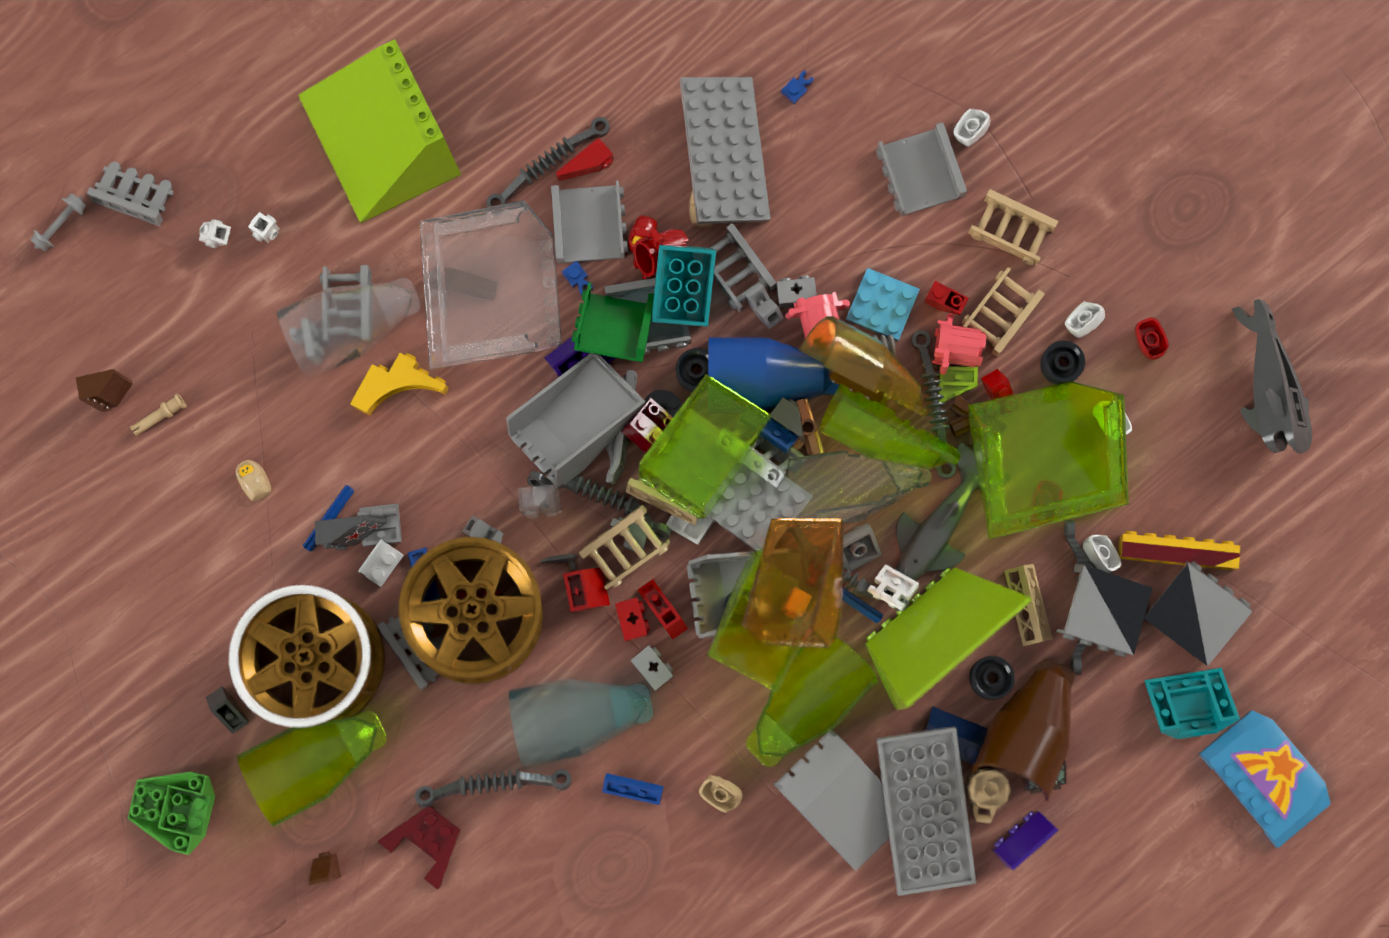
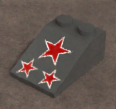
(345, 532)

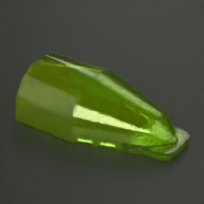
(880, 435)
(812, 700)
(307, 763)

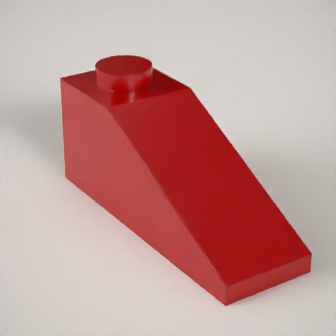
(588, 161)
(662, 609)

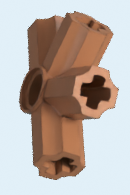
(812, 440)

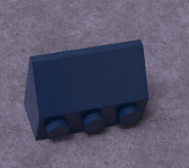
(969, 735)

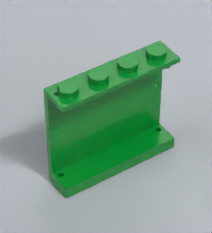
(612, 326)

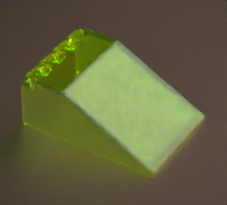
(703, 447)
(738, 648)

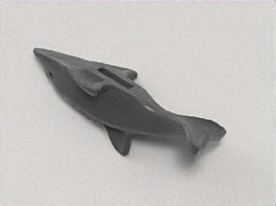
(926, 545)

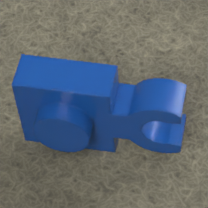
(796, 88)
(576, 276)

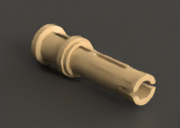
(166, 410)

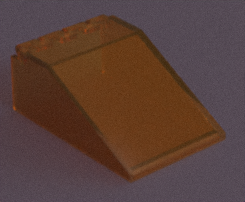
(798, 584)

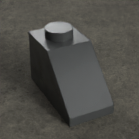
(789, 417)
(226, 710)

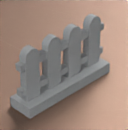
(135, 207)
(399, 647)

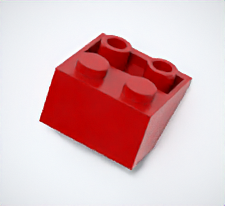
(586, 589)

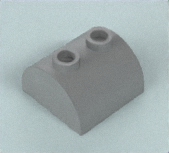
(859, 547)

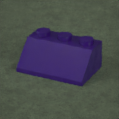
(566, 357)
(1024, 839)

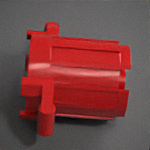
(647, 249)

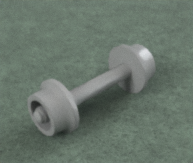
(42, 241)

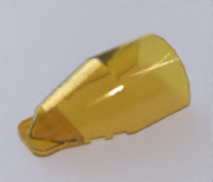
(863, 361)

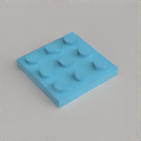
(882, 304)

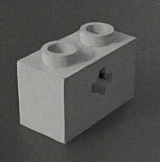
(787, 296)
(642, 662)

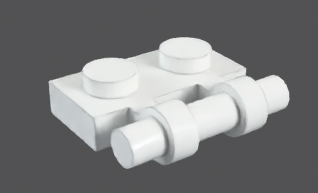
(895, 582)

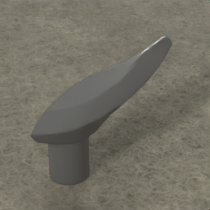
(570, 558)

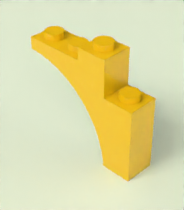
(403, 376)

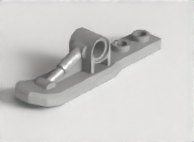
(618, 446)

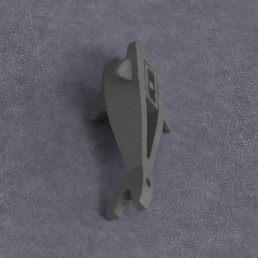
(1279, 402)

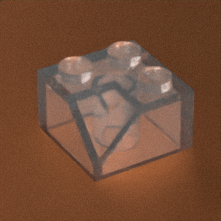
(539, 500)

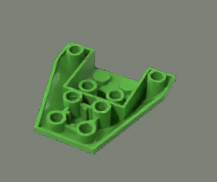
(174, 809)

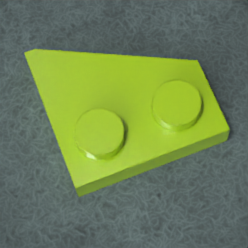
(957, 381)

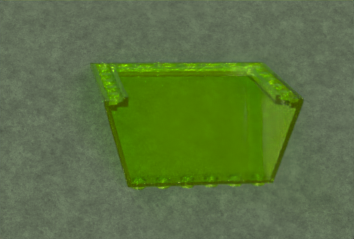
(1049, 455)

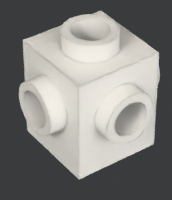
(264, 227)
(214, 233)

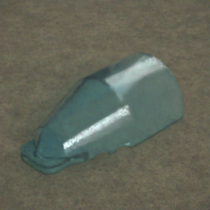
(573, 717)

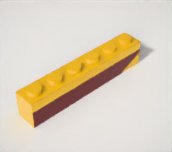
(1178, 551)

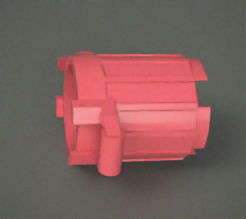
(815, 309)
(957, 345)

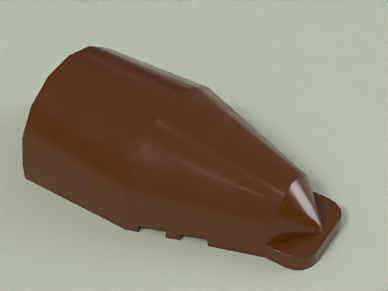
(1033, 728)

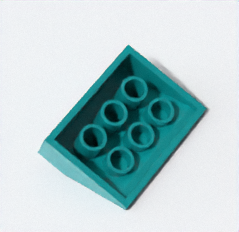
(683, 285)

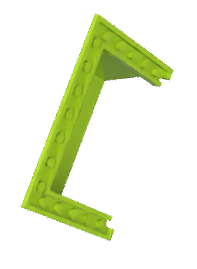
(379, 132)
(939, 632)

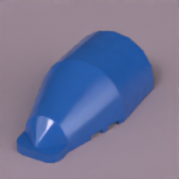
(767, 370)

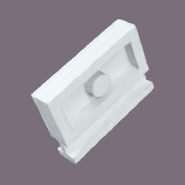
(380, 563)

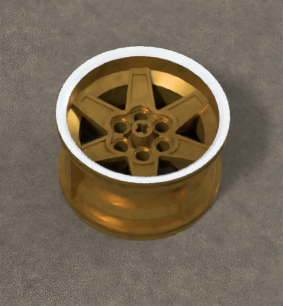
(258, 629)

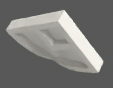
(689, 531)

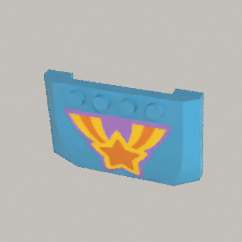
(1268, 776)

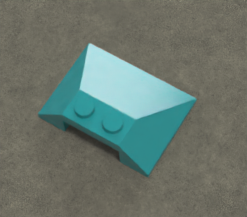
(1192, 703)

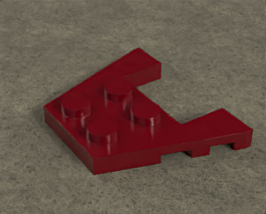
(432, 835)

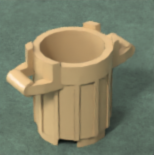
(988, 791)

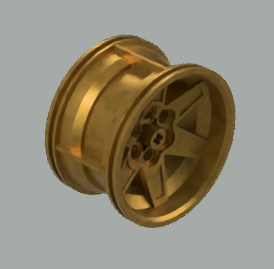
(442, 563)

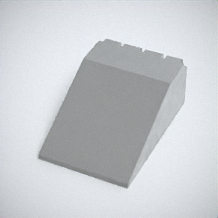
(574, 418)
(713, 582)
(839, 799)

